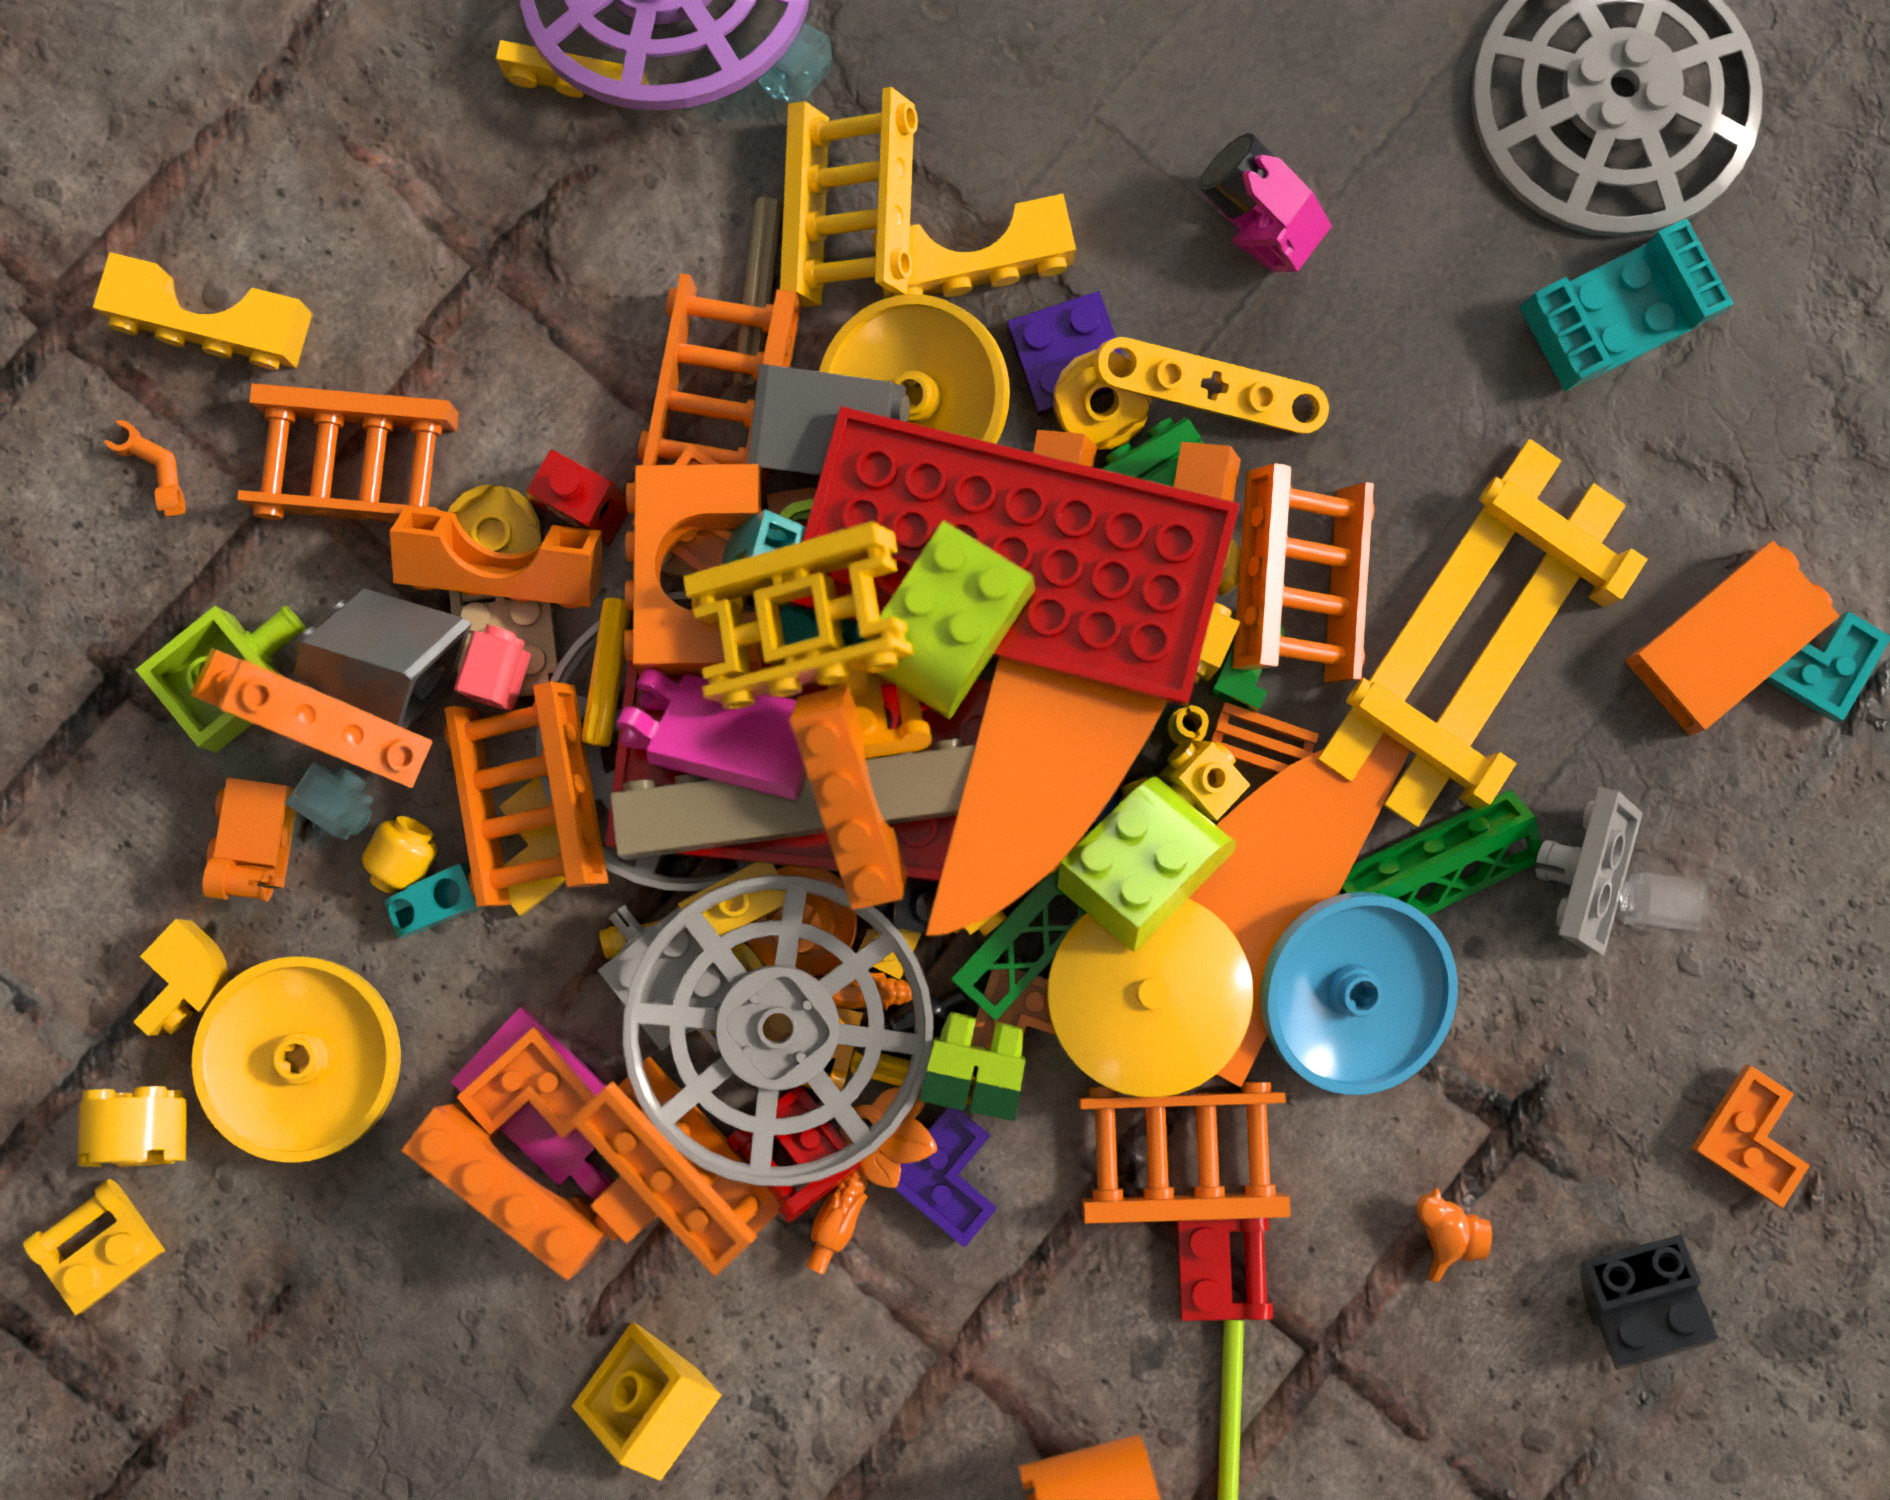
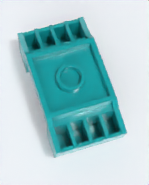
(1626, 306)

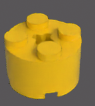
(132, 1129)

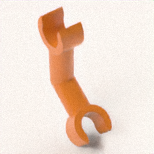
(168, 493)

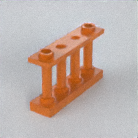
(776, 320)
(329, 412)
(1262, 575)
(311, 717)
(572, 802)
(1209, 1197)
(702, 1208)

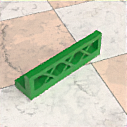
(1445, 850)
(1003, 938)

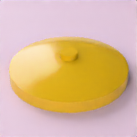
(937, 353)
(1153, 1015)
(296, 1059)

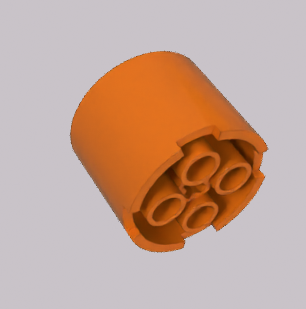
(1097, 1472)

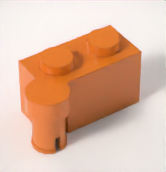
(250, 840)

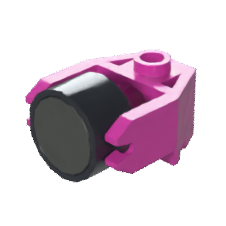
(1267, 204)

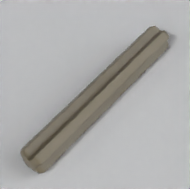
(758, 277)

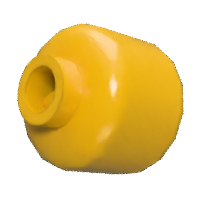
(399, 854)

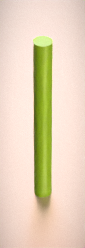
(1230, 1409)

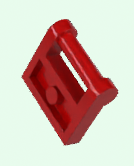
(800, 1148)
(1206, 1270)

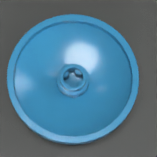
(1359, 993)

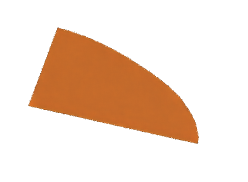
(1035, 784)
(1291, 853)

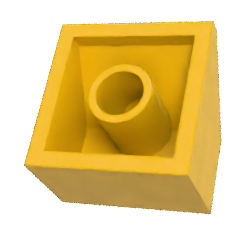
(645, 1402)

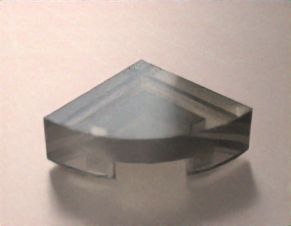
(1147, 756)

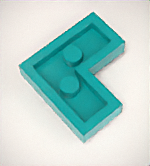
(1835, 675)

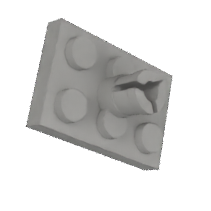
(1593, 870)

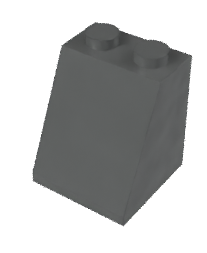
(799, 412)
(383, 655)

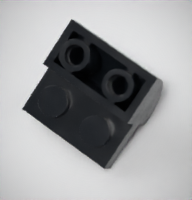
(1647, 1302)

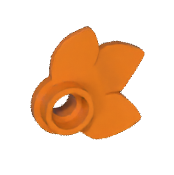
(906, 1145)

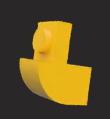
(192, 969)

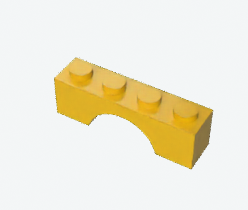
(1034, 242)
(259, 326)

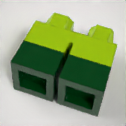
(998, 1073)

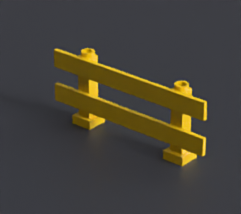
(1444, 747)

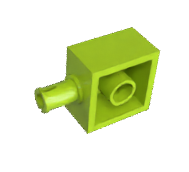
(177, 665)

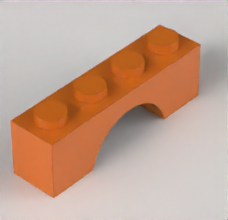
(437, 553)
(838, 772)

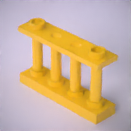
(810, 179)

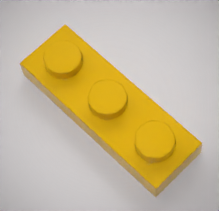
(527, 69)

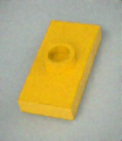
(743, 908)

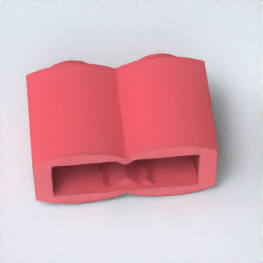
(493, 668)

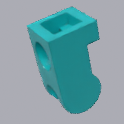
(756, 538)
(431, 901)

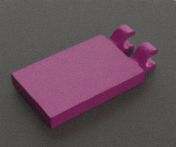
(700, 737)
(528, 1129)

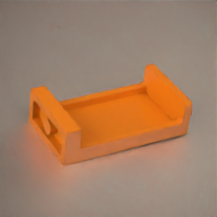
(1733, 638)

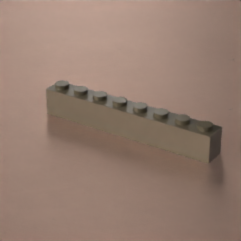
(720, 814)

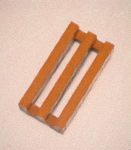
(1222, 727)

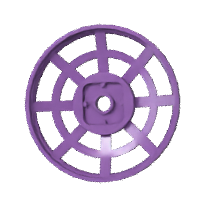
(629, 91)

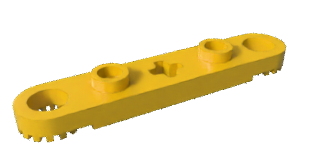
(1178, 377)

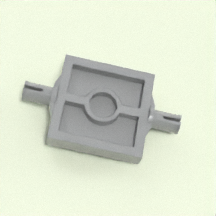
(665, 974)

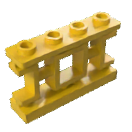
(790, 575)

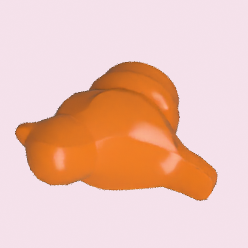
(1452, 1233)

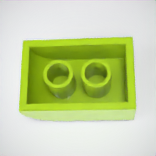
(955, 615)
(1143, 862)

